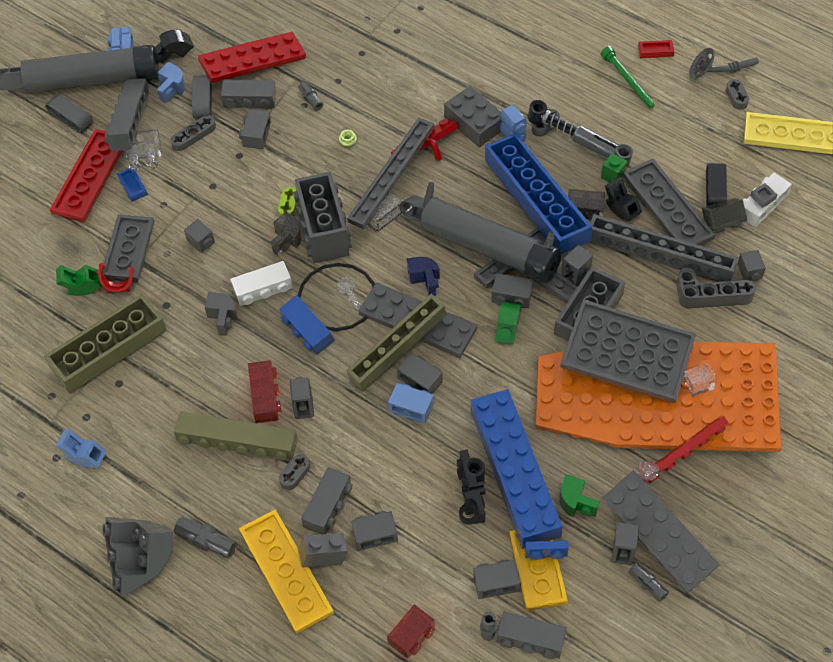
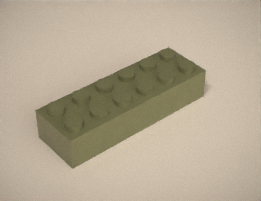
(105, 343)

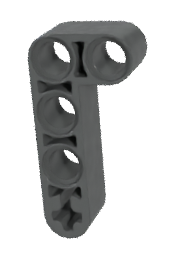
(739, 292)

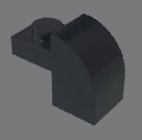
(173, 42)
(620, 202)

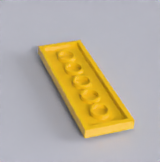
(281, 566)

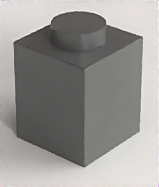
(199, 235)
(751, 265)

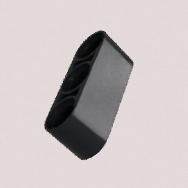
(716, 183)

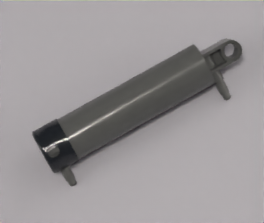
(82, 70)
(484, 236)

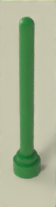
(609, 55)

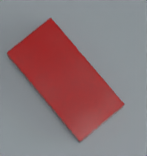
(656, 49)

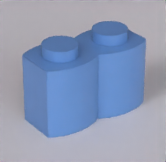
(513, 122)

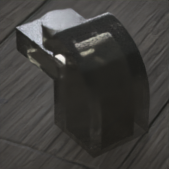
(288, 233)

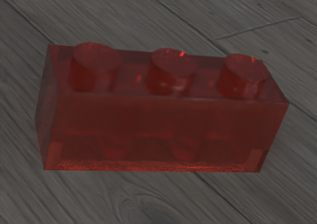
(264, 391)

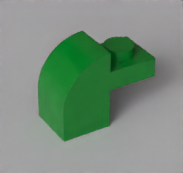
(78, 282)
(507, 322)
(572, 498)

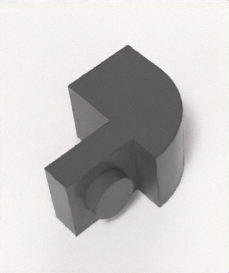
(223, 309)

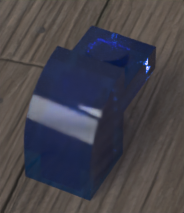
(424, 270)

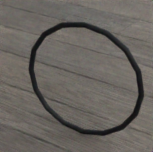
(334, 265)

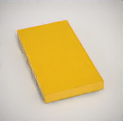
(539, 579)

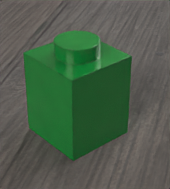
(613, 168)

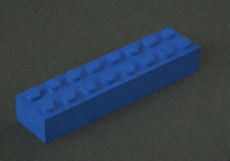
(538, 192)
(515, 468)

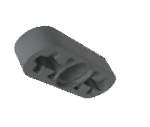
(195, 126)

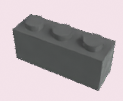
(248, 93)
(327, 501)
(531, 635)

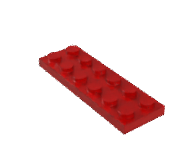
(251, 57)
(86, 178)

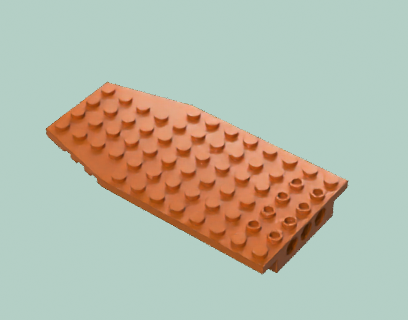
(629, 419)

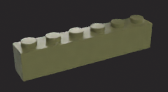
(396, 342)
(235, 435)

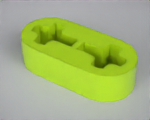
(284, 202)

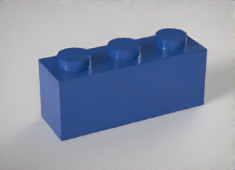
(306, 325)

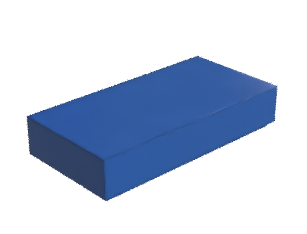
(132, 184)

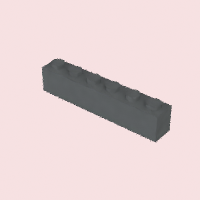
(127, 114)

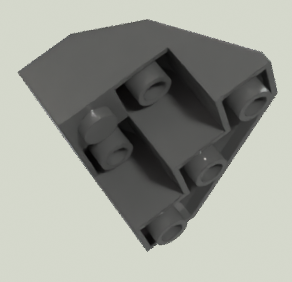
(135, 551)

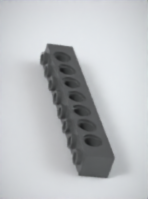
(662, 249)

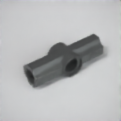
(205, 537)

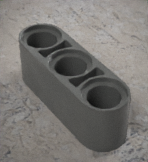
(201, 96)
(69, 113)

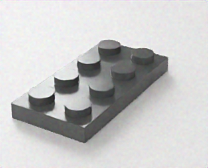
(128, 247)

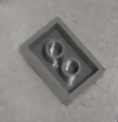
(474, 116)

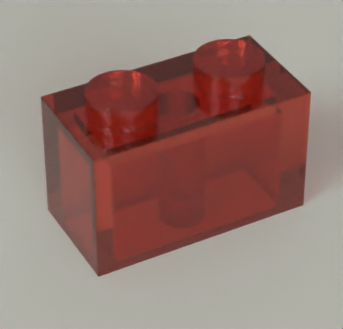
(411, 632)

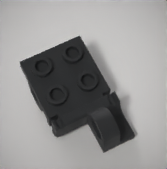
(472, 474)

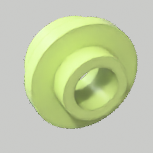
(347, 138)

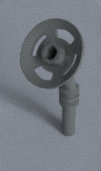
(705, 65)

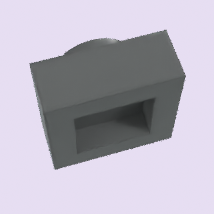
(763, 195)

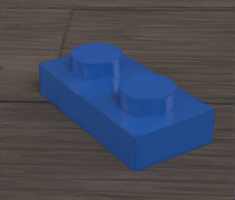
(539, 549)

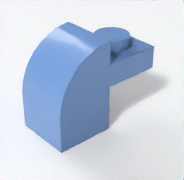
(171, 80)
(79, 451)

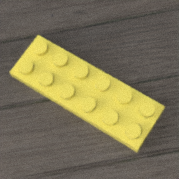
(788, 133)

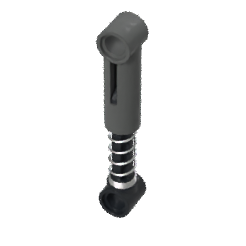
(540, 114)

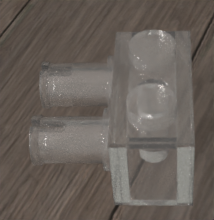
(145, 145)

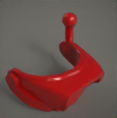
(115, 287)

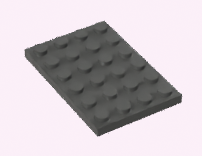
(628, 351)

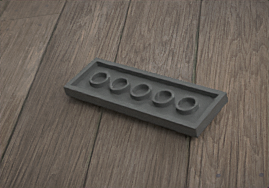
(667, 203)
(390, 307)
(661, 531)

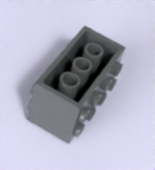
(322, 217)

